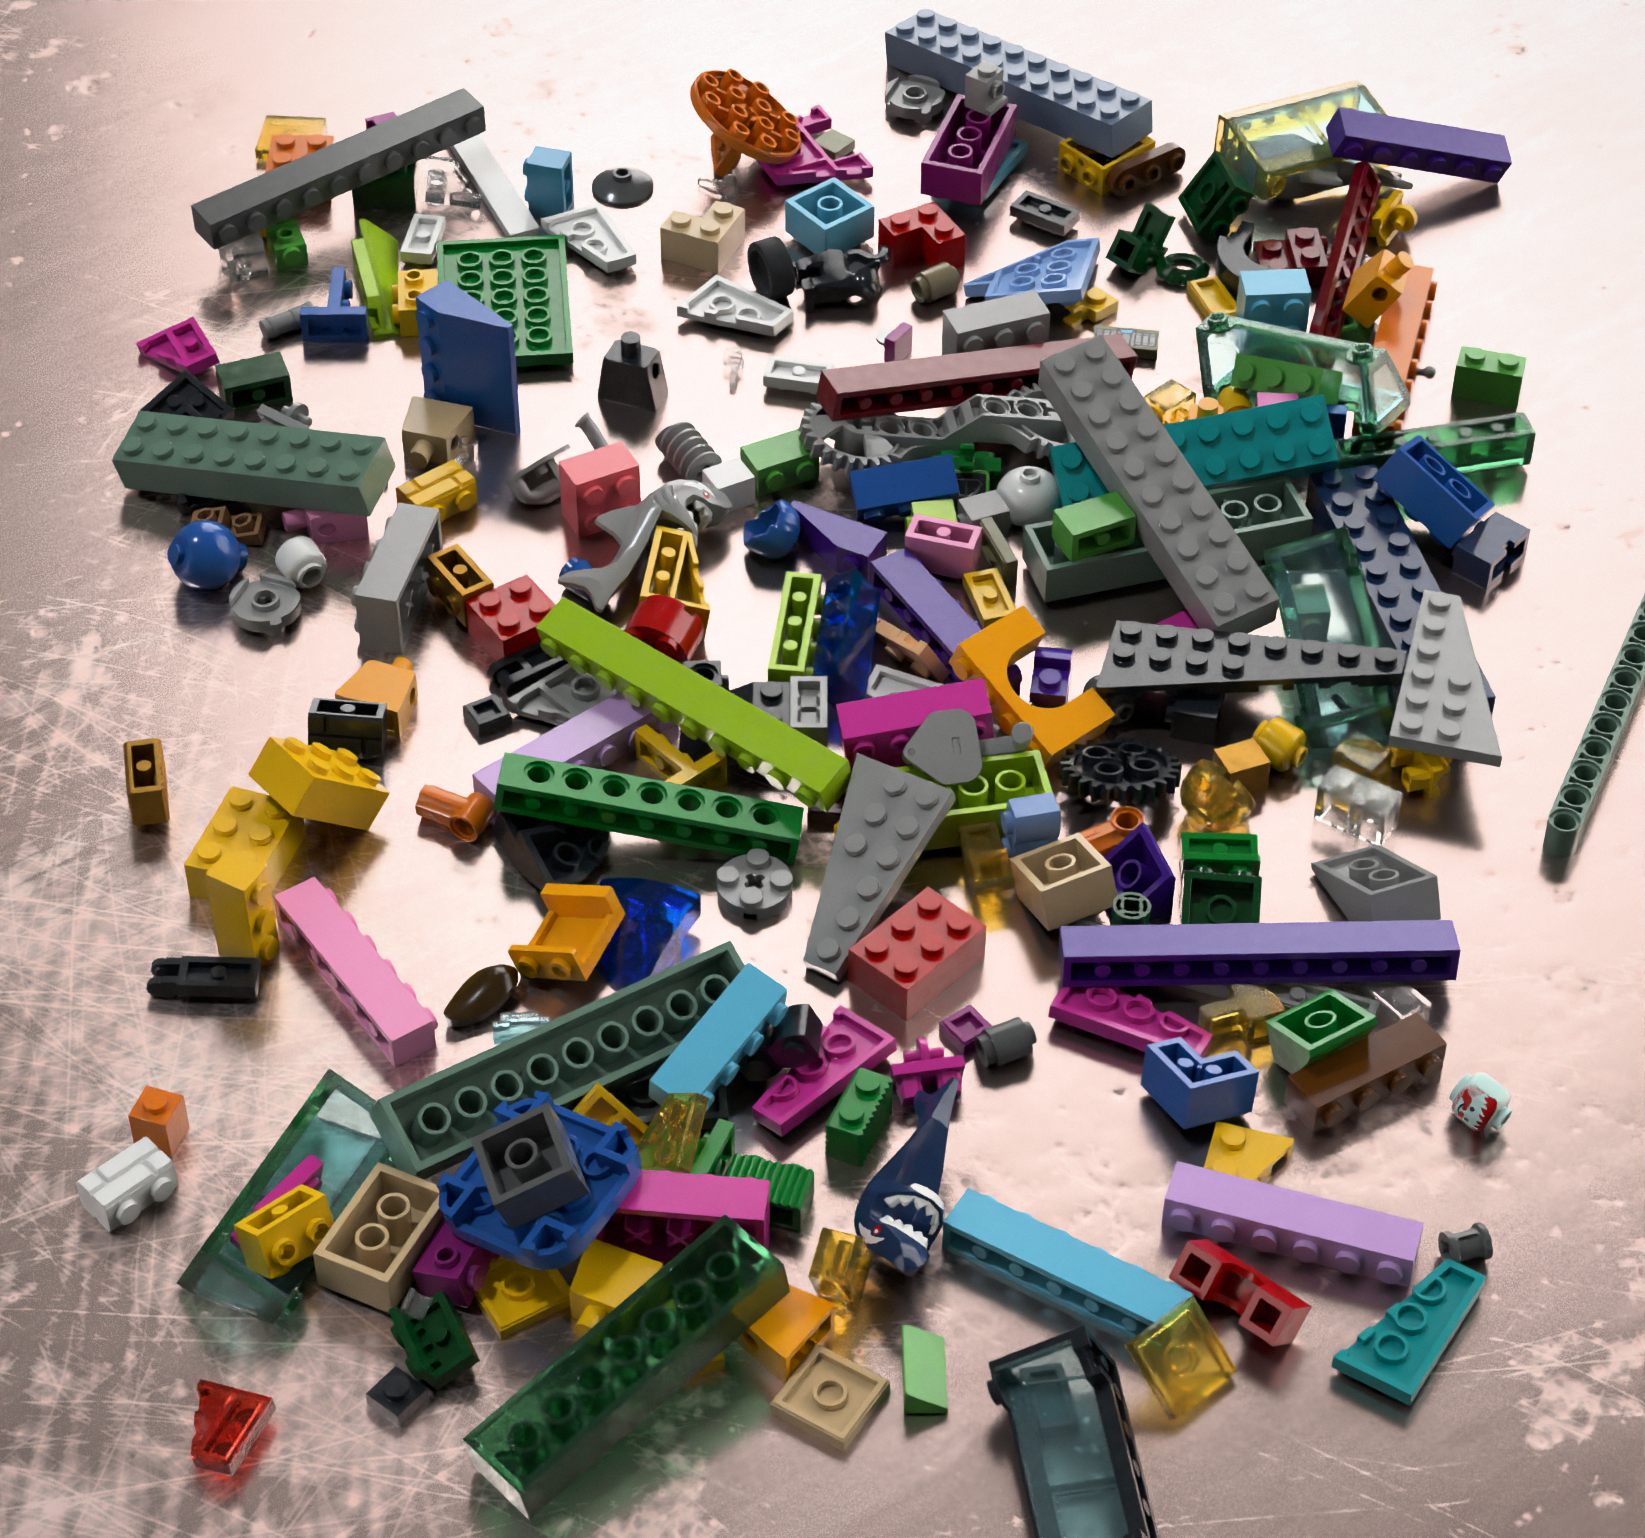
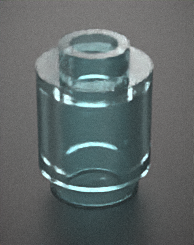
(516, 1024)

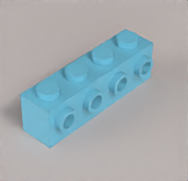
(722, 1037)

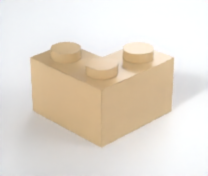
(704, 241)

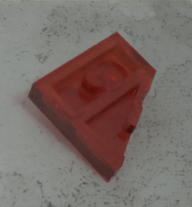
(227, 1425)

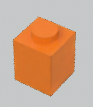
(159, 1117)

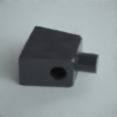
(633, 374)

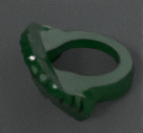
(1181, 276)

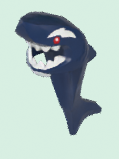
(901, 1203)

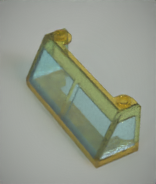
(1286, 135)

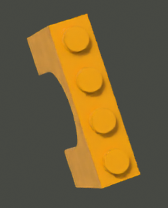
(989, 656)

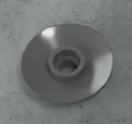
(622, 186)

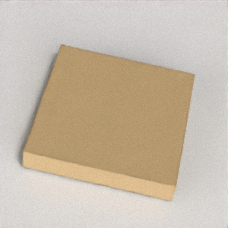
(830, 1397)

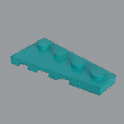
(1413, 1334)

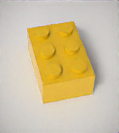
(319, 782)
(250, 826)

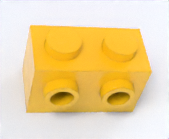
(410, 284)
(284, 1231)

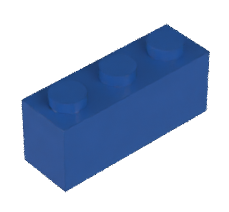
(892, 487)

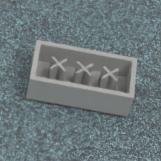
(395, 579)

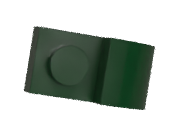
(1142, 247)

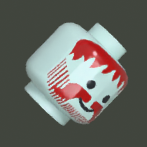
(1480, 1102)

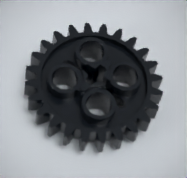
(1120, 771)

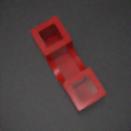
(1219, 1276)

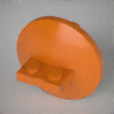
(743, 120)

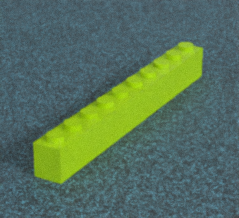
(695, 705)

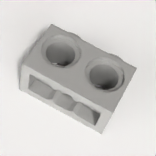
(809, 706)

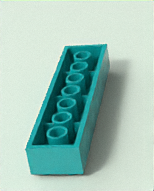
(1226, 448)

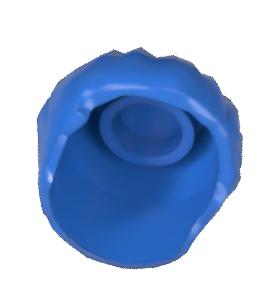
(773, 532)

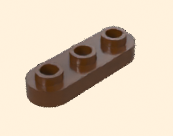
(1145, 168)

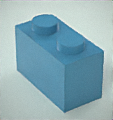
(548, 181)

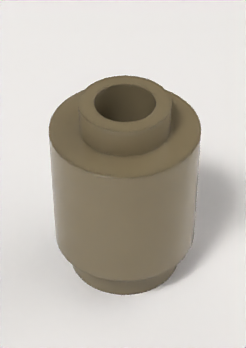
(935, 282)

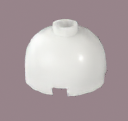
(1029, 495)

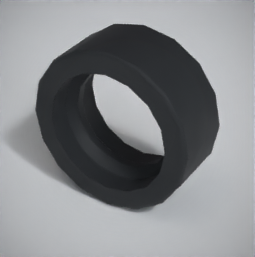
(771, 268)

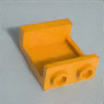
(571, 933)

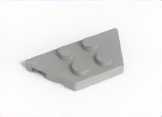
(559, 696)

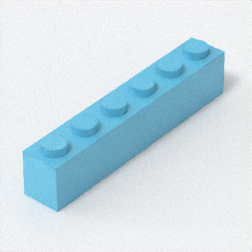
(1057, 1265)

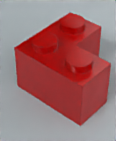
(923, 234)

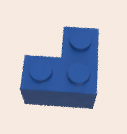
(1196, 1087)

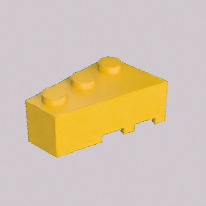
(675, 573)

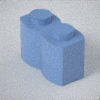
(1030, 823)

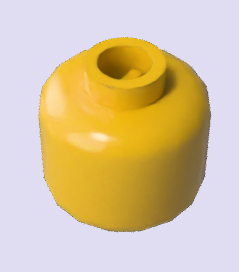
(1281, 743)

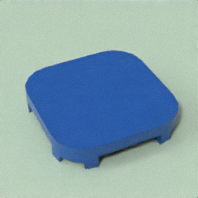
(558, 1237)

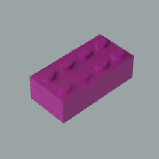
(967, 152)

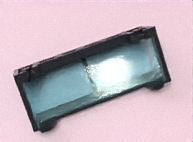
(1073, 1439)

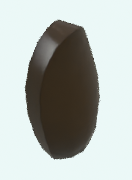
(481, 995)

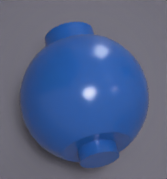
(206, 555)

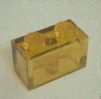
(840, 1268)

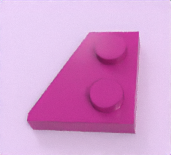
(180, 348)

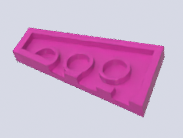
(1124, 1018)

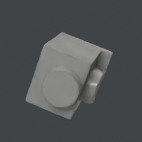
(985, 88)

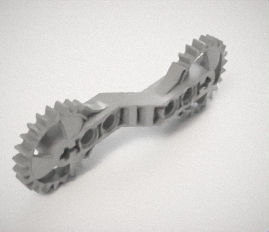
(1018, 419)

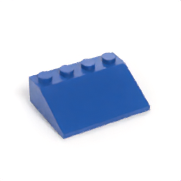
(468, 356)

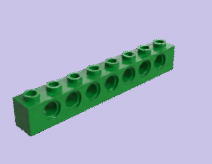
(647, 807)

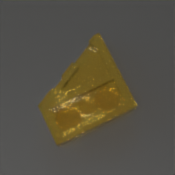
(673, 1133)

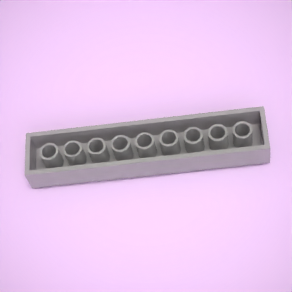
(1172, 507)

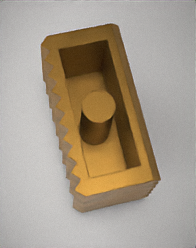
(146, 781)

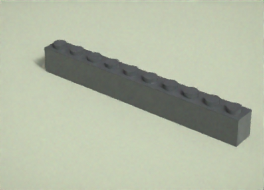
(338, 168)

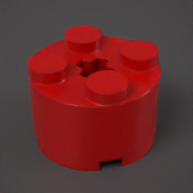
(666, 627)

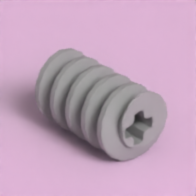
(686, 450)

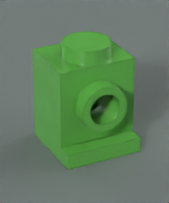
(287, 244)

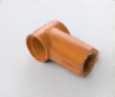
(464, 815)
(1111, 832)

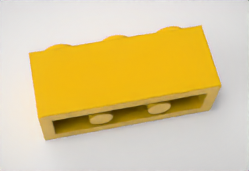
(242, 908)

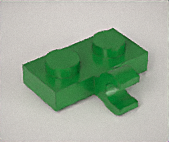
(969, 460)

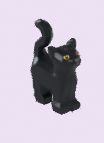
(829, 279)

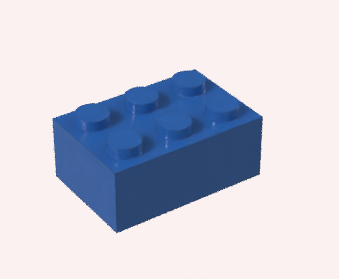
(1433, 491)

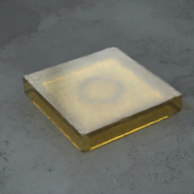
(287, 125)
(1181, 1358)

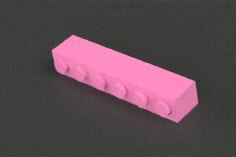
(356, 971)

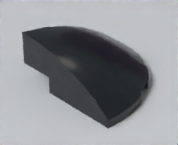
(550, 849)

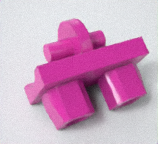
(925, 1067)

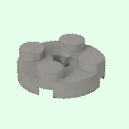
(914, 99)
(247, 602)
(754, 868)

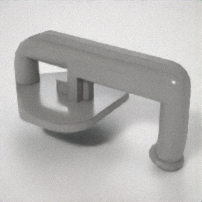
(547, 465)
(949, 746)

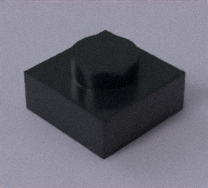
(397, 1396)

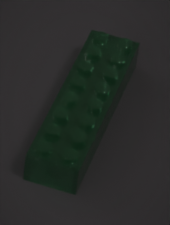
(626, 1366)

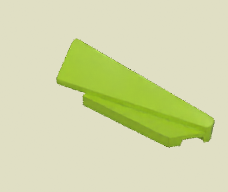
(376, 270)

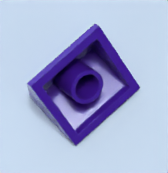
(1143, 869)

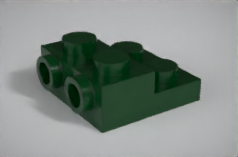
(1215, 197)
(1220, 897)

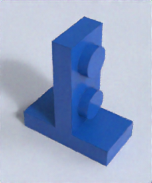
(338, 319)

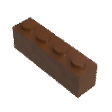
(1365, 1073)

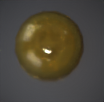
(1213, 800)

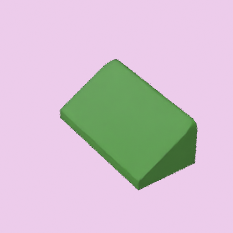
(923, 1371)

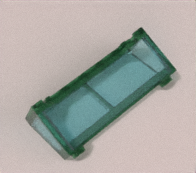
(1369, 379)
(1329, 601)
(341, 1134)

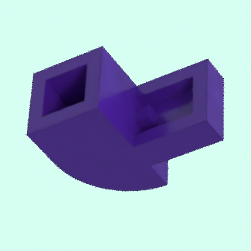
(1051, 676)

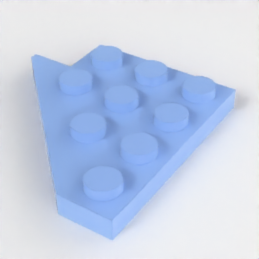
(1055, 273)

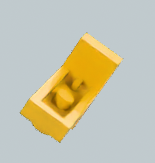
(678, 767)

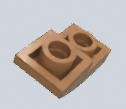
(247, 527)

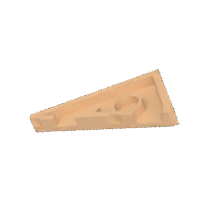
(903, 645)

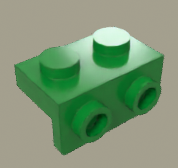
(1220, 852)

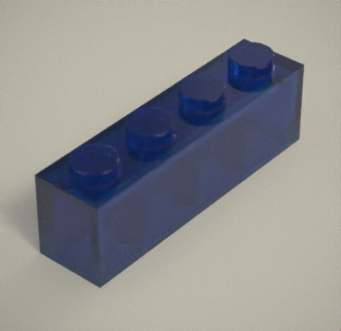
(846, 636)

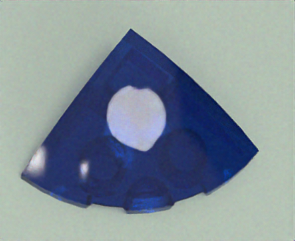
(651, 929)

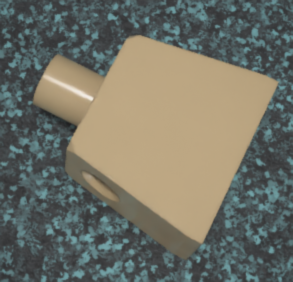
(433, 430)

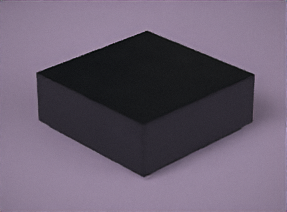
(487, 715)

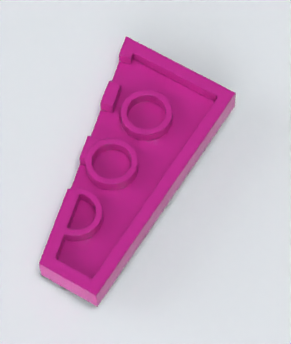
(844, 1047)

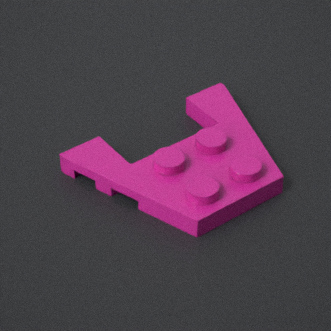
(811, 162)

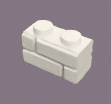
(128, 1184)

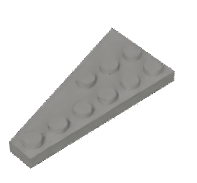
(1442, 690)
(876, 844)

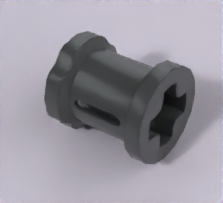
(1466, 1244)

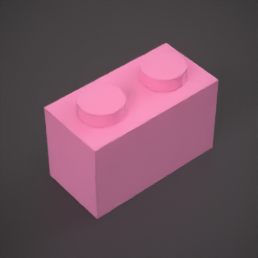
(944, 545)

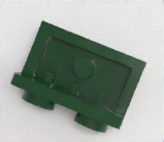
(437, 1344)

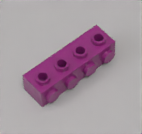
(452, 1266)

